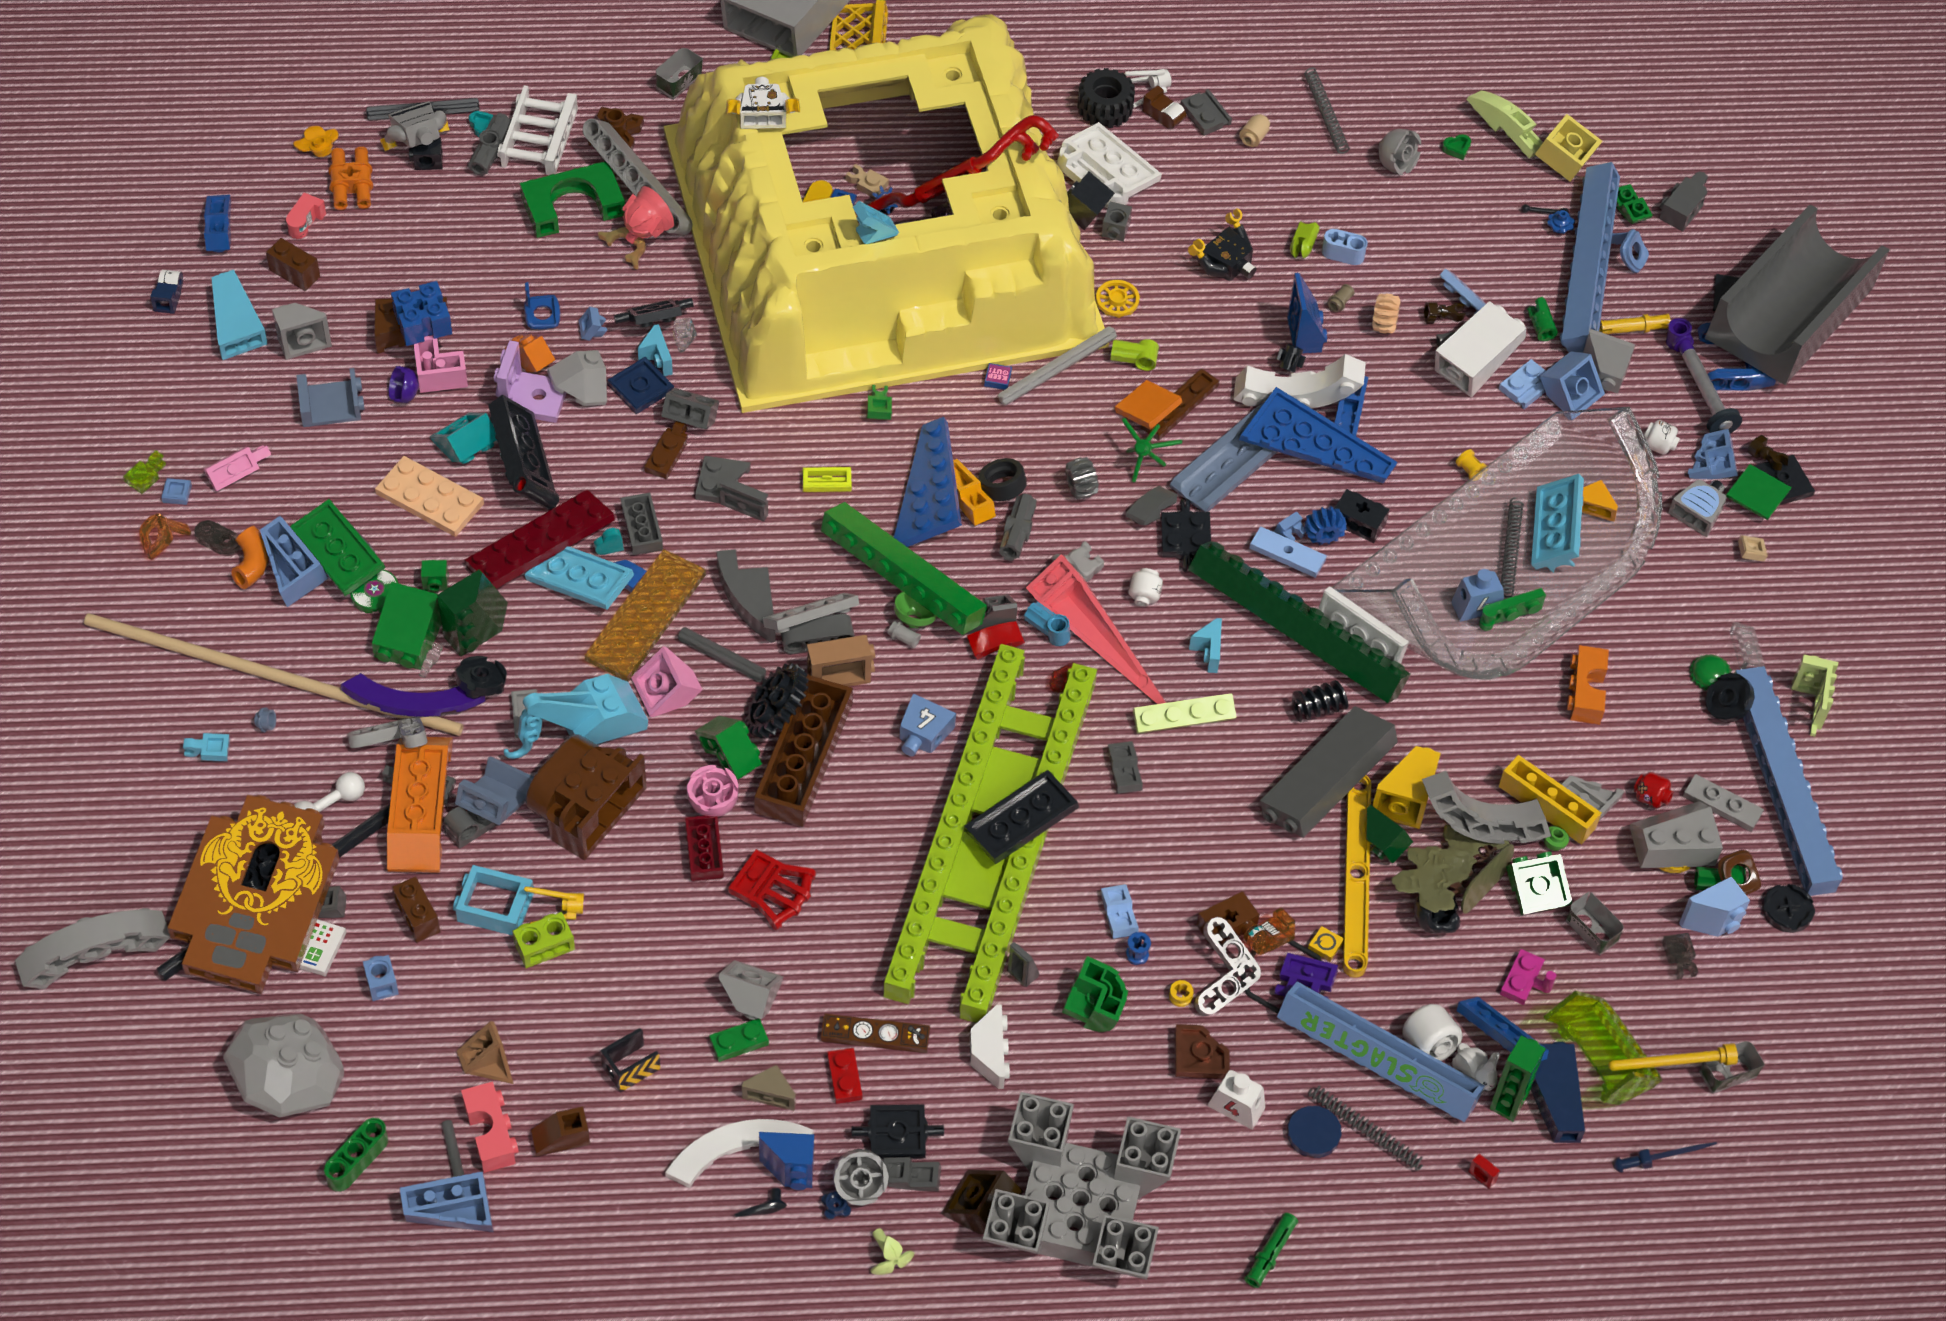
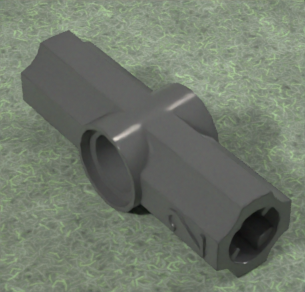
(488, 146)

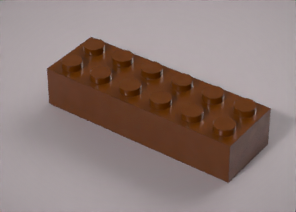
(804, 752)

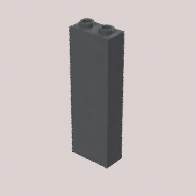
(1328, 771)

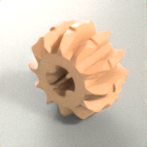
(1386, 313)

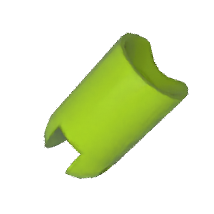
(1304, 239)

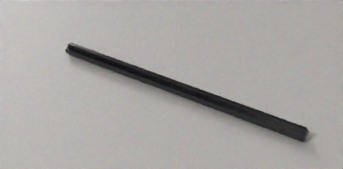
(343, 845)

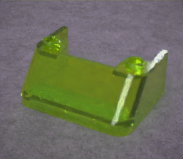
(1604, 1038)

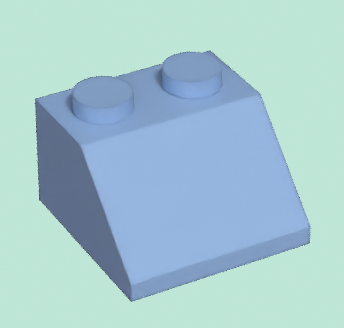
(1716, 909)

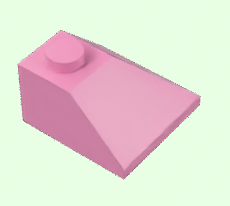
(665, 683)

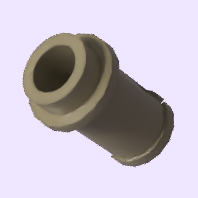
(1337, 302)

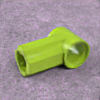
(1141, 354)

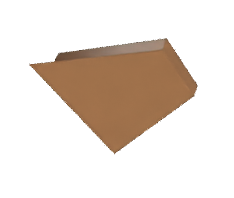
(485, 1055)

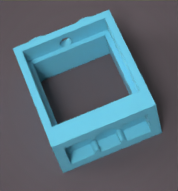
(487, 919)

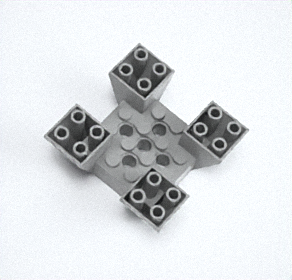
(1056, 1170)

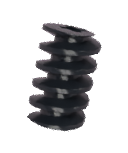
(1319, 698)

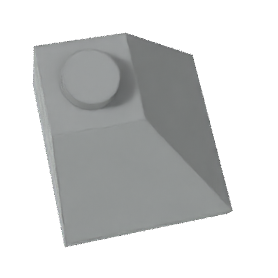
(1610, 358)
(750, 988)

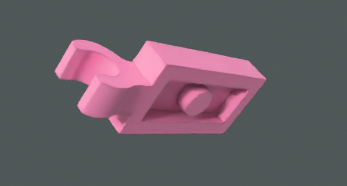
(235, 466)

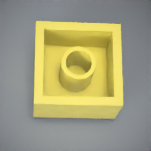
(1568, 147)

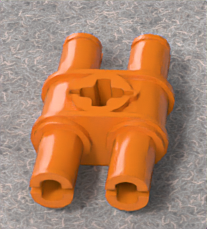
(350, 178)

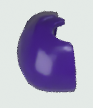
(403, 385)

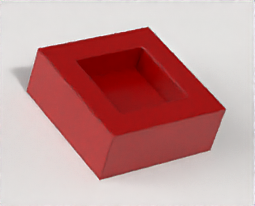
(1484, 1171)

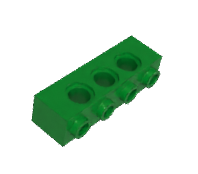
(1517, 1078)

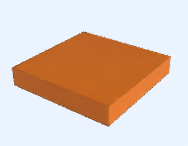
(1148, 404)

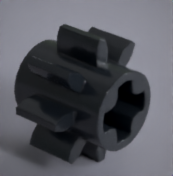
(1291, 358)

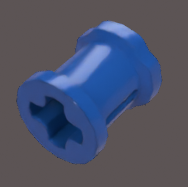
(1135, 946)

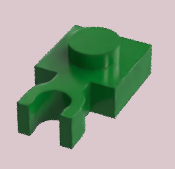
(879, 405)

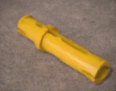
(1643, 323)

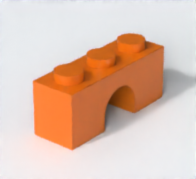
(1586, 702)

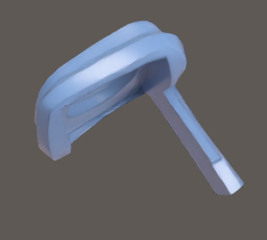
(1628, 240)

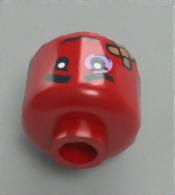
(1653, 790)

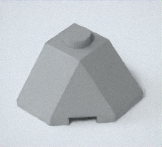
(582, 377)

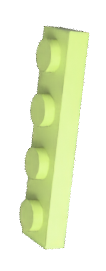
(1184, 713)

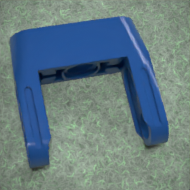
(1752, 377)

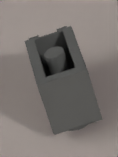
(1684, 201)

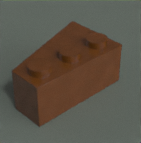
(386, 326)

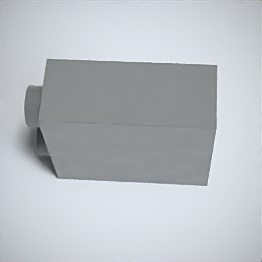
(780, 23)

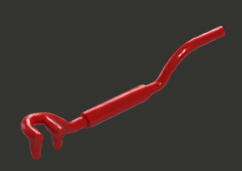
(974, 165)

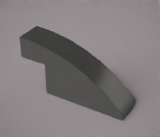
(747, 592)

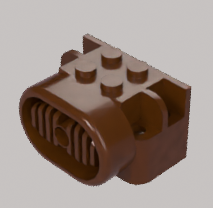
(585, 792)

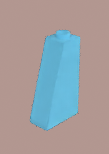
(235, 317)

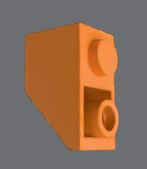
(533, 352)

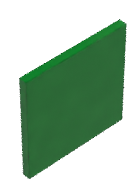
(1758, 492)

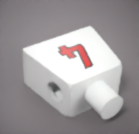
(1239, 1099)

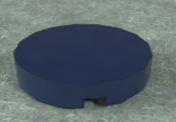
(1314, 1131)

